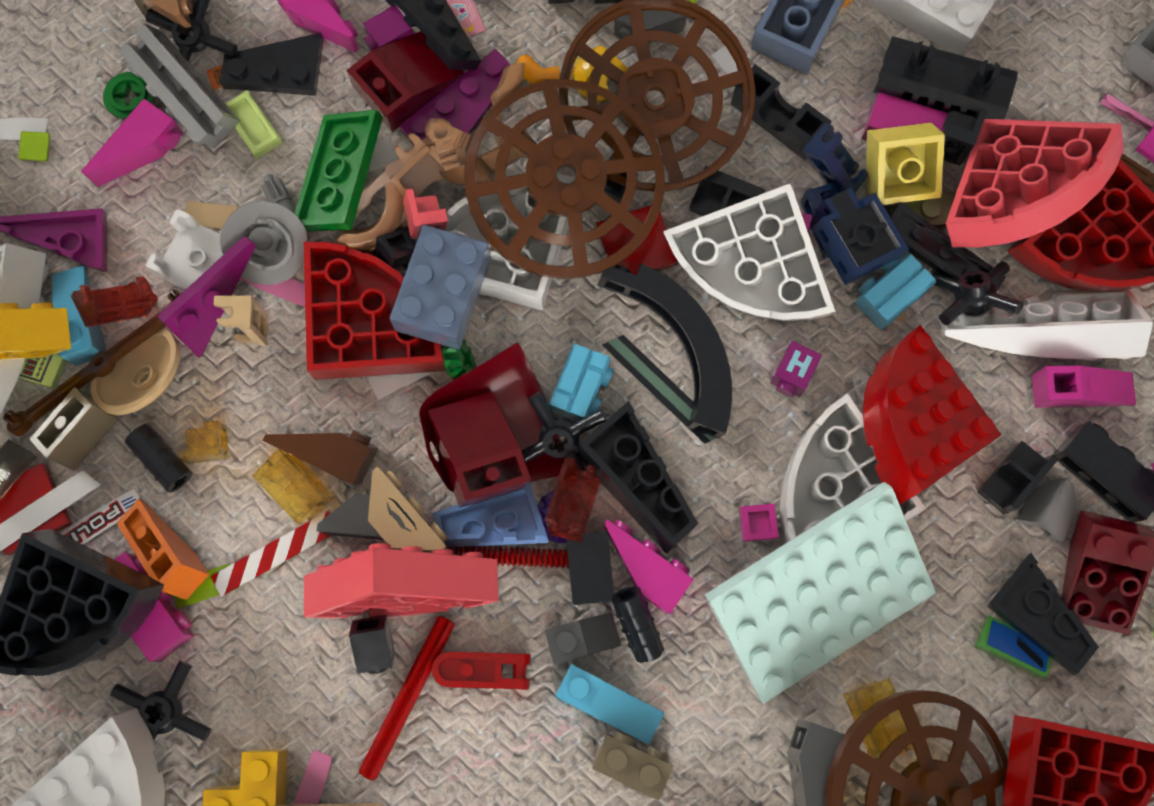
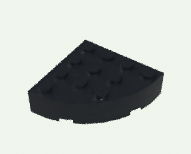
(67, 605)

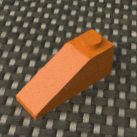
(162, 551)

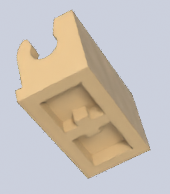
(245, 314)

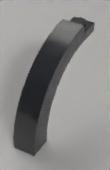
(697, 335)

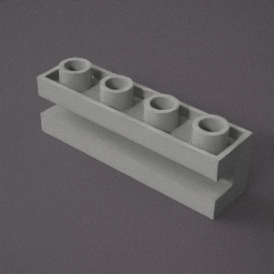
(179, 87)

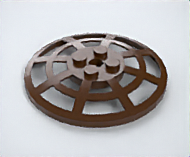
(669, 80)
(557, 197)
(925, 776)

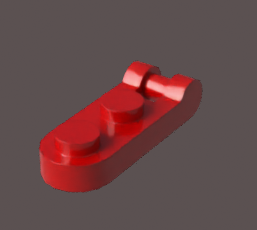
(481, 670)

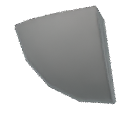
(1051, 508)

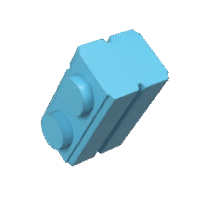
(895, 291)
(581, 383)

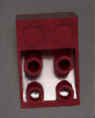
(401, 78)
(478, 449)
(1107, 571)

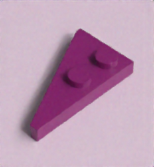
(71, 234)
(193, 312)

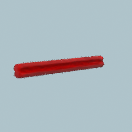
(406, 698)

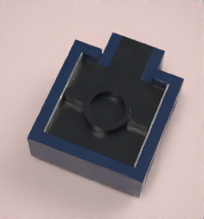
(857, 234)

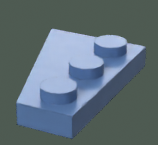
(494, 521)

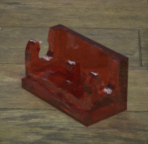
(114, 303)
(572, 501)

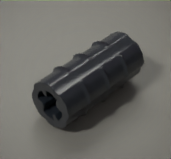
(158, 458)
(637, 624)

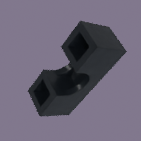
(772, 113)

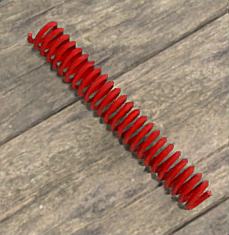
(547, 558)

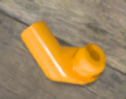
(535, 73)

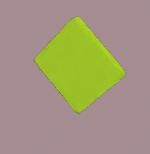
(34, 146)

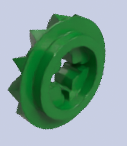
(119, 88)
(458, 361)

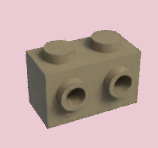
(72, 430)
(632, 766)

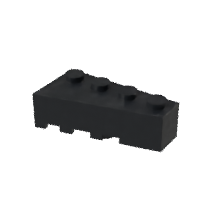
(638, 477)

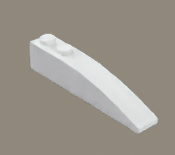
(21, 283)
(1064, 327)

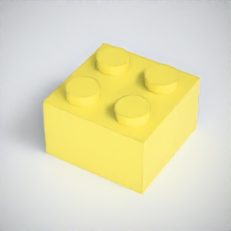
(905, 163)

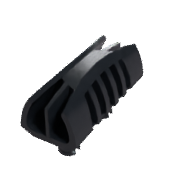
(945, 80)

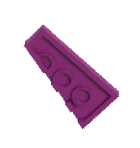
(462, 101)

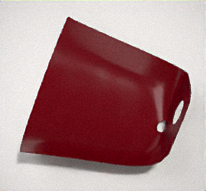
(511, 383)

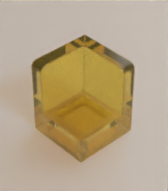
(206, 443)

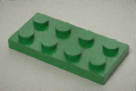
(338, 170)

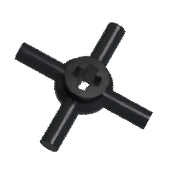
(202, 34)
(976, 293)
(562, 427)
(170, 705)

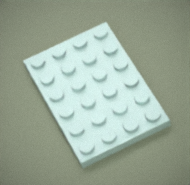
(822, 592)

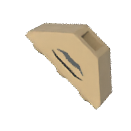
(400, 519)

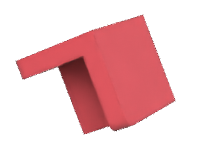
(423, 212)

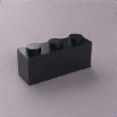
(1109, 471)

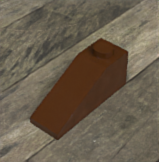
(338, 454)

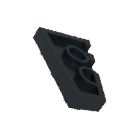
(442, 31)
(276, 67)
(1038, 613)

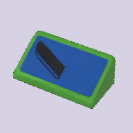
(1013, 648)

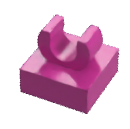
(758, 522)

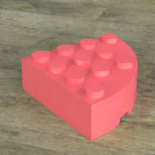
(1030, 178)
(400, 583)

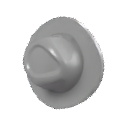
(277, 240)

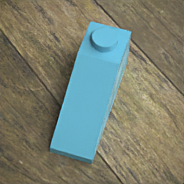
(84, 340)
(609, 704)

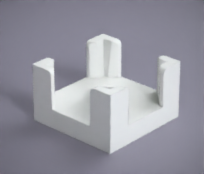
(189, 253)

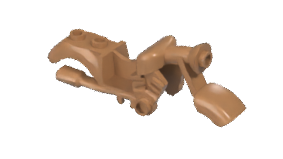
(434, 158)

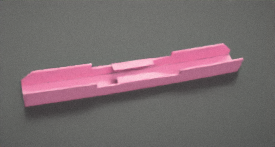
(1122, 109)

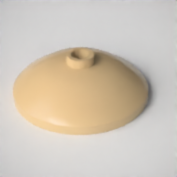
(138, 376)

